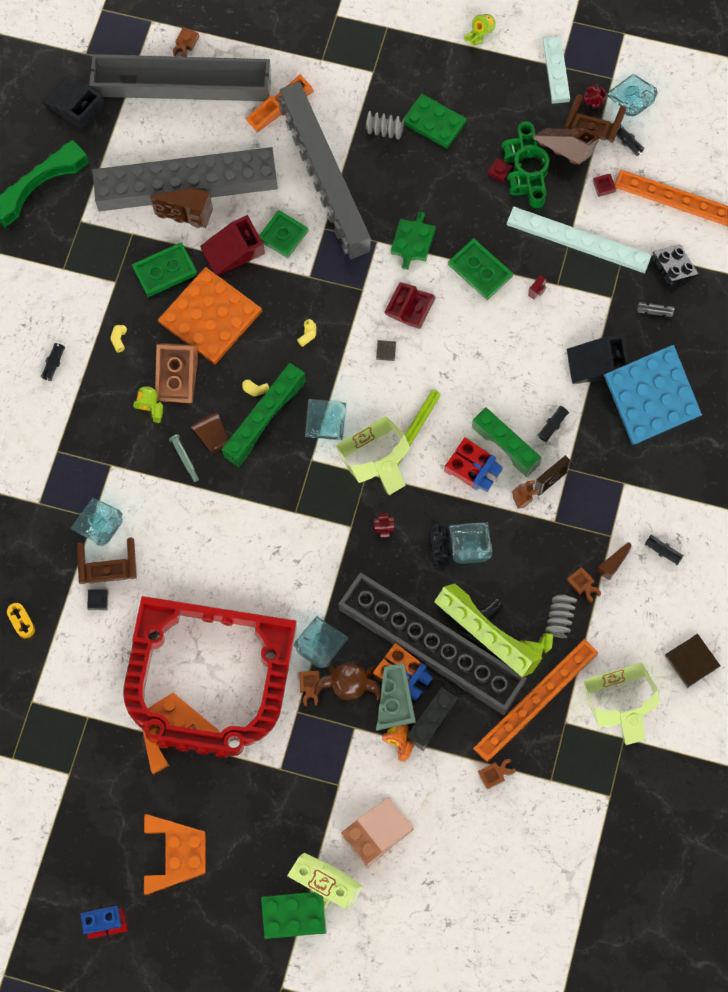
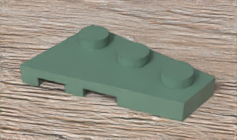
(395, 700)

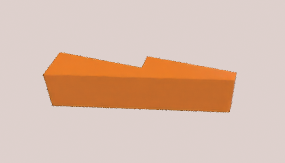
(269, 109)

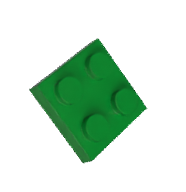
(283, 234)

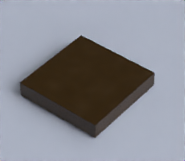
(552, 475)
(692, 660)

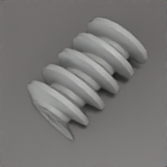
(384, 125)
(559, 615)

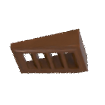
(611, 565)

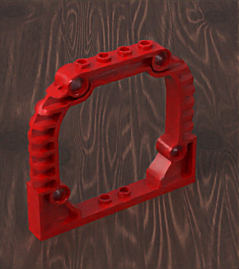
(158, 616)

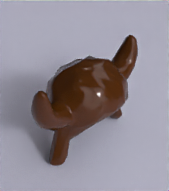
(349, 681)

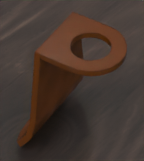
(211, 432)

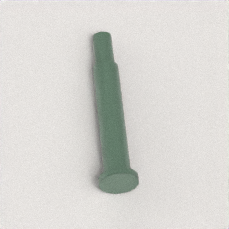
(184, 457)

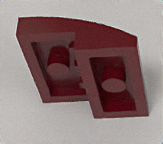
(409, 305)

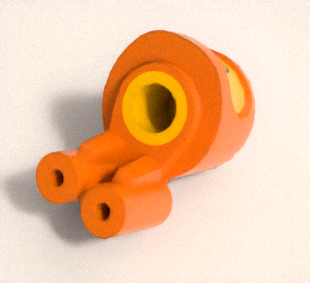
(398, 737)

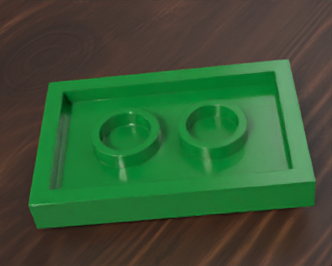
(434, 121)
(164, 269)
(480, 269)
(293, 915)

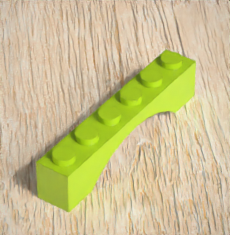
(511, 651)

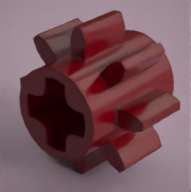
(595, 96)
(384, 525)

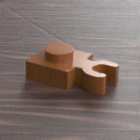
(184, 41)
(523, 494)
(582, 582)
(307, 685)
(493, 775)

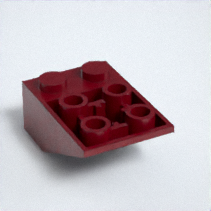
(233, 246)

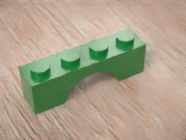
(519, 452)

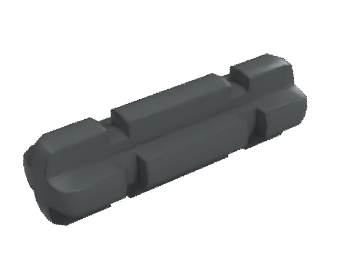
(655, 309)

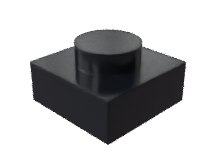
(97, 599)

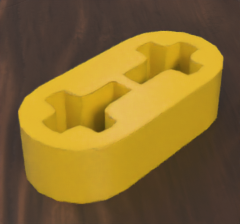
(17, 622)

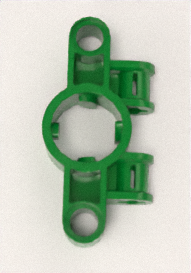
(527, 183)

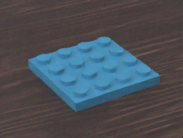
(652, 394)

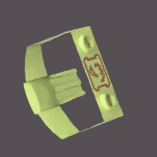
(386, 467)
(631, 720)
(326, 881)

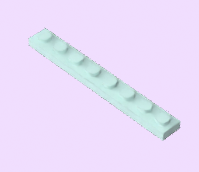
(579, 239)

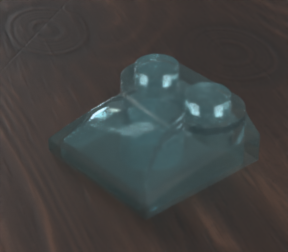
(634, 94)
(325, 419)
(98, 522)
(470, 542)
(320, 643)

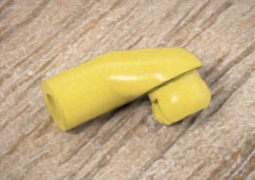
(117, 332)
(309, 333)
(253, 389)

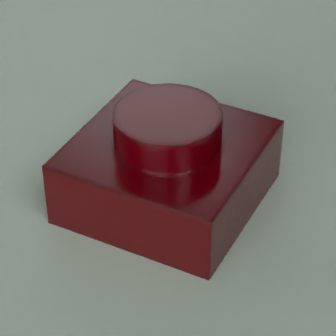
(500, 170)
(604, 185)
(537, 287)

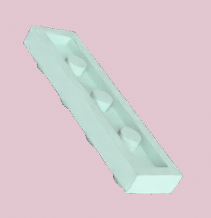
(556, 70)

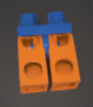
(414, 668)

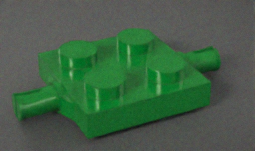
(413, 240)

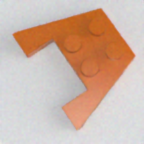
(179, 715)
(183, 853)

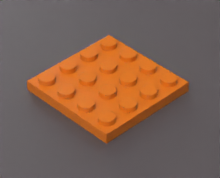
(210, 315)

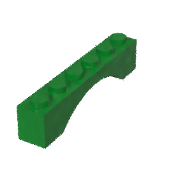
(65, 161)
(247, 434)

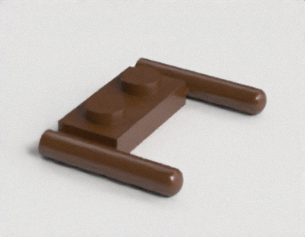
(599, 127)
(107, 570)

